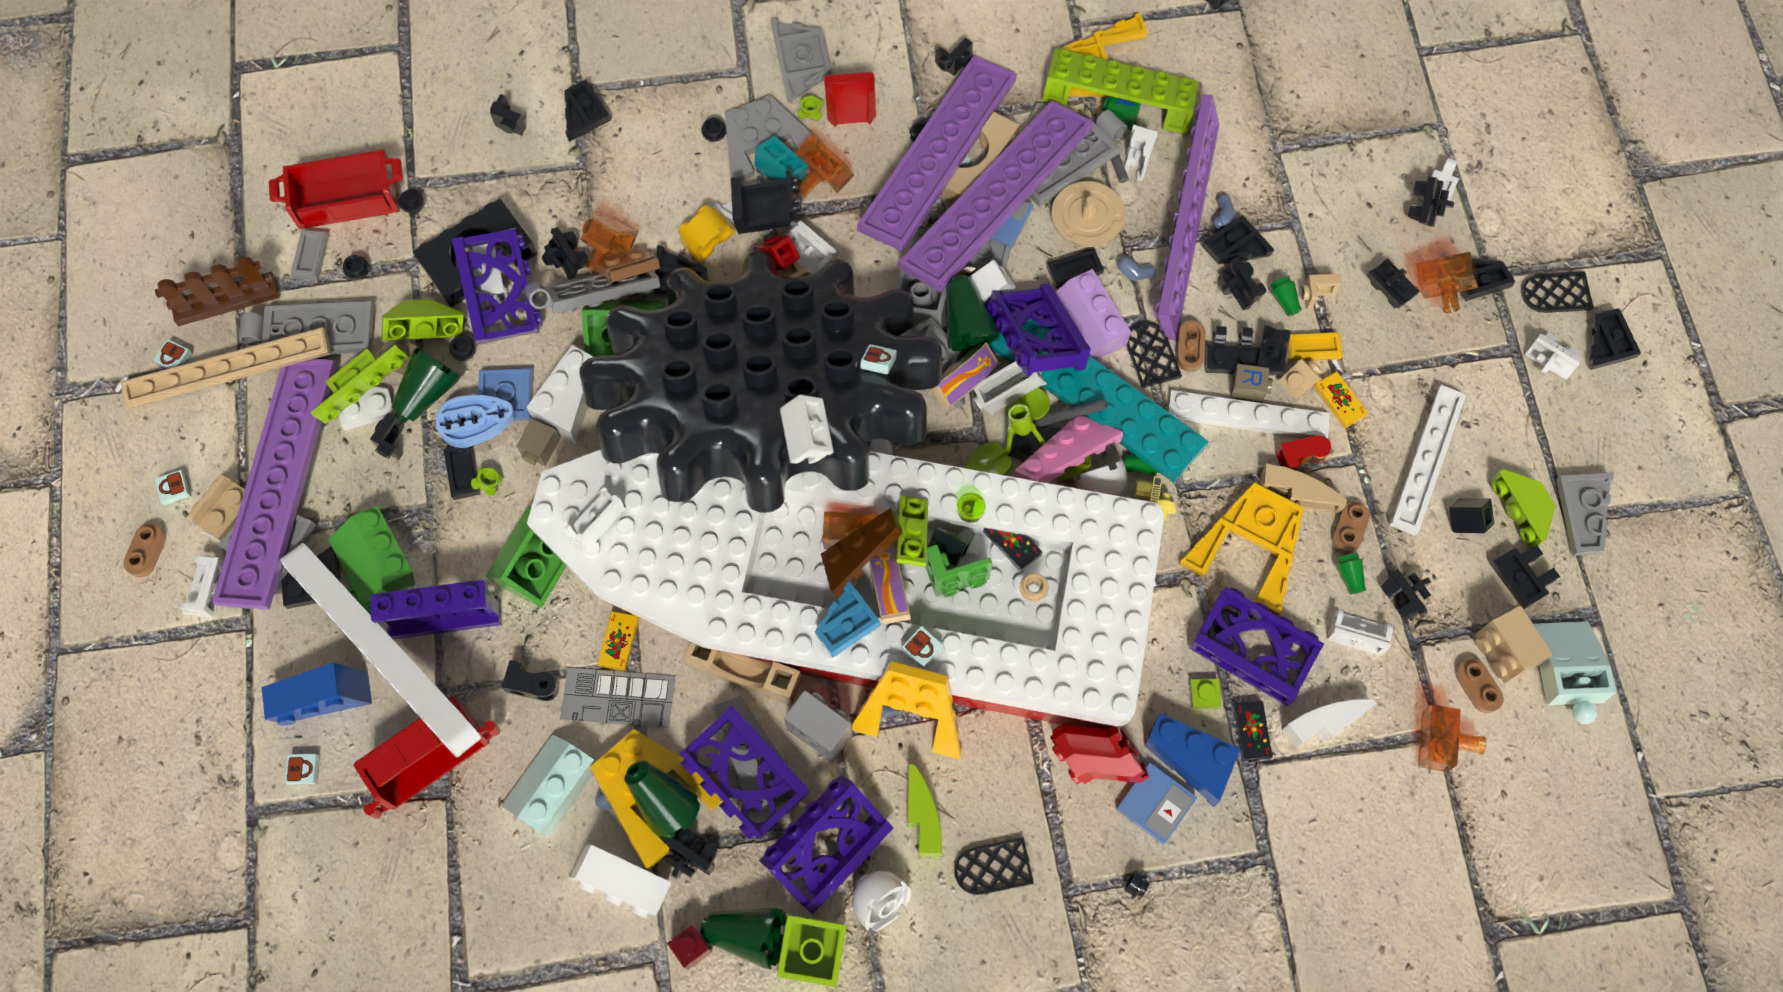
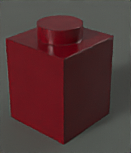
(689, 947)

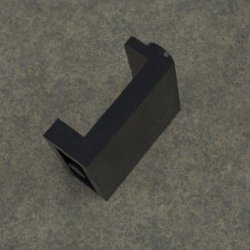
(765, 204)

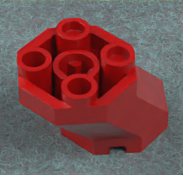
(1098, 754)

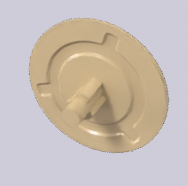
(1088, 214)

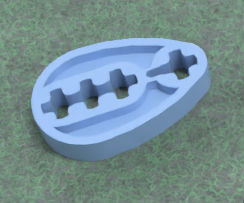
(467, 406)

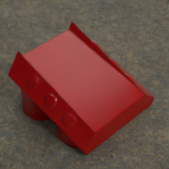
(850, 98)

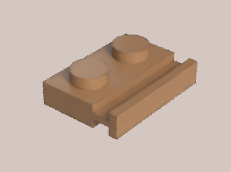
(629, 265)

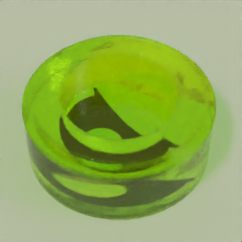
(971, 507)

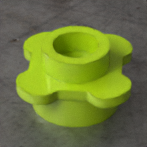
(810, 102)
(487, 473)

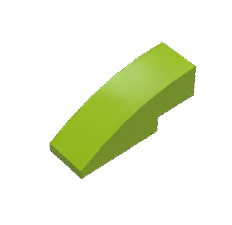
(923, 815)

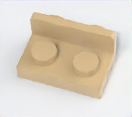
(218, 507)

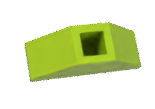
(421, 321)
(1526, 504)
(912, 544)

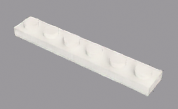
(1248, 415)
(1427, 460)

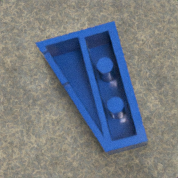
(316, 693)
(1193, 755)

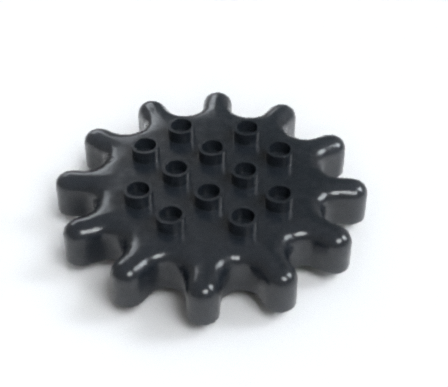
(724, 358)

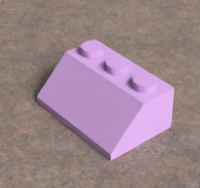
(1094, 314)

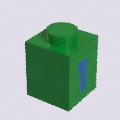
(1123, 109)

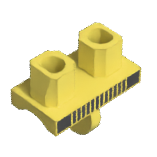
(1151, 492)

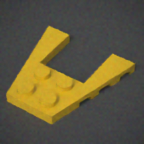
(1121, 32)
(1263, 521)
(916, 692)
(610, 775)

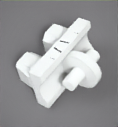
(1554, 356)

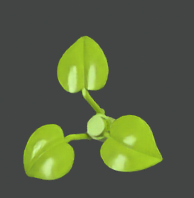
(991, 456)

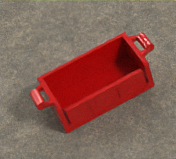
(339, 188)
(413, 762)

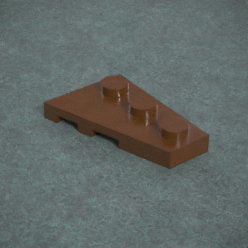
(853, 552)

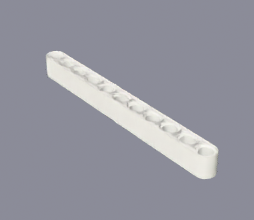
(381, 650)

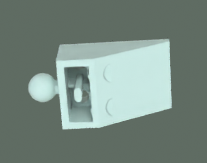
(1575, 665)

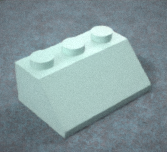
(550, 785)

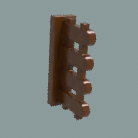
(225, 298)

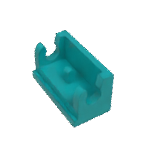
(775, 158)

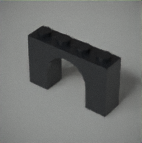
(439, 257)

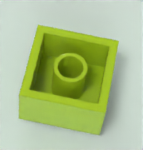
(811, 951)

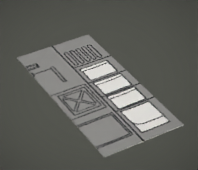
(618, 697)

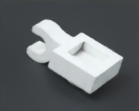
(1446, 175)

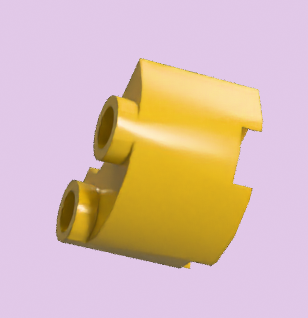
(705, 232)

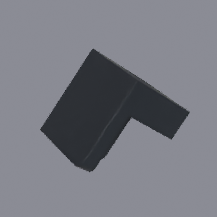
(1471, 515)
(953, 546)

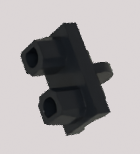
(1434, 201)
(560, 253)
(1393, 283)
(1240, 284)
(1273, 349)
(1413, 605)
(702, 859)

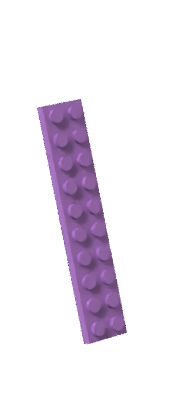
(936, 154)
(995, 196)
(1188, 218)
(274, 487)

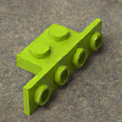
(356, 379)

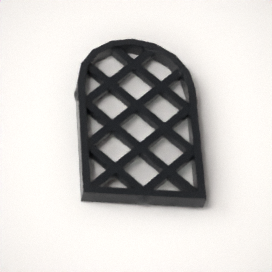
(1552, 309)
(1177, 375)
(1026, 861)

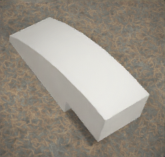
(1326, 720)

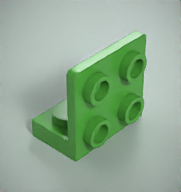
(949, 582)

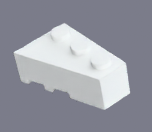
(561, 397)
(619, 881)

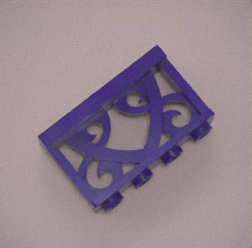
(470, 260)
(1065, 351)
(436, 609)
(1270, 683)
(741, 733)
(850, 854)

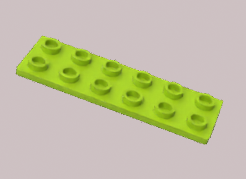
(1124, 82)

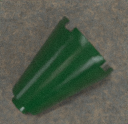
(967, 316)
(421, 385)
(661, 799)
(747, 934)

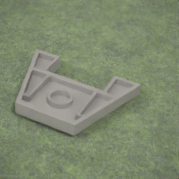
(753, 125)

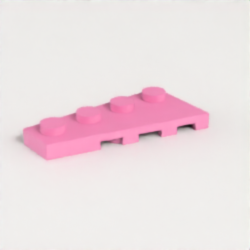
(1067, 449)

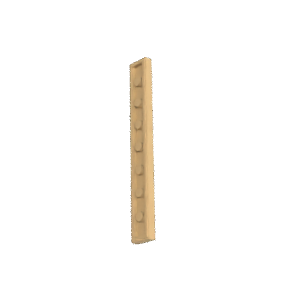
(225, 367)

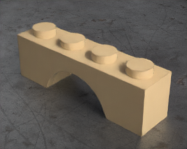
(994, 138)
(759, 676)

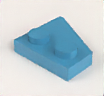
(846, 622)

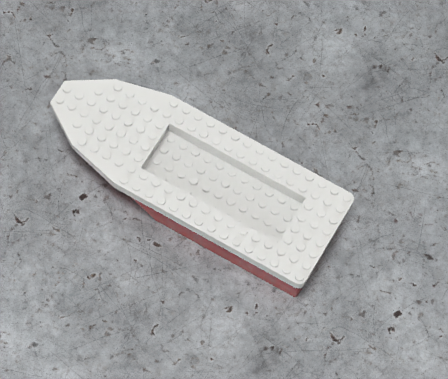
(761, 587)

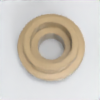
(1037, 579)

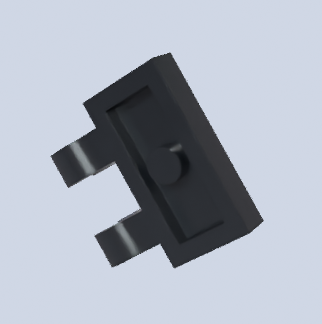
(1224, 358)
(1520, 578)

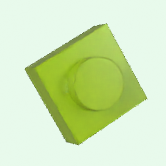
(1205, 694)

